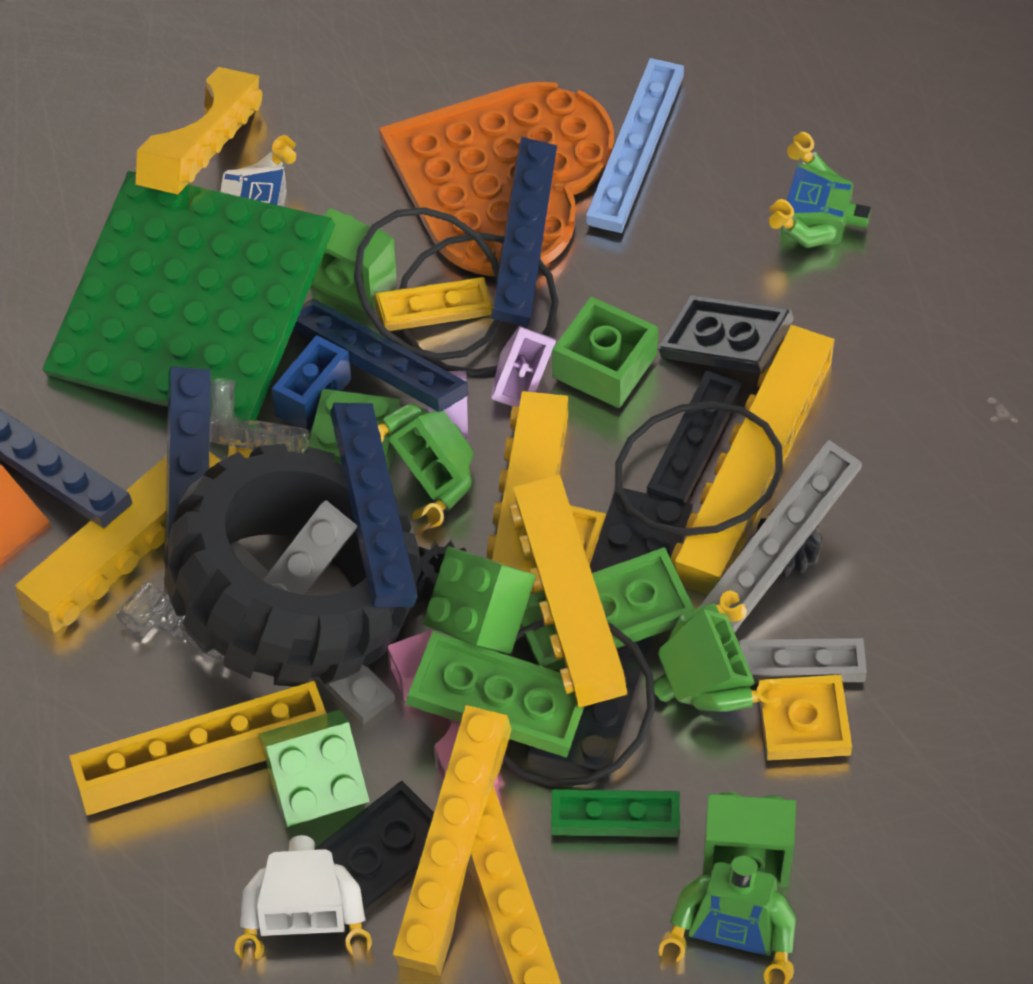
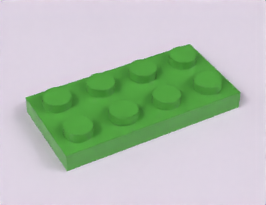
(636, 596)
(466, 674)

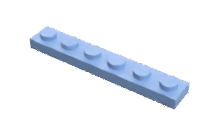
(635, 146)

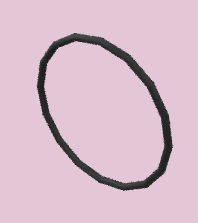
(462, 238)
(362, 294)
(707, 529)
(628, 752)

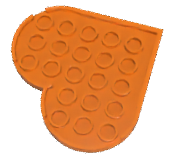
(466, 160)

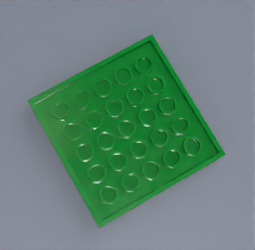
(189, 287)

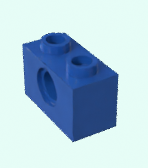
(300, 387)

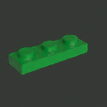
(615, 813)

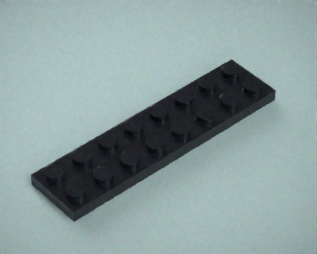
(620, 540)

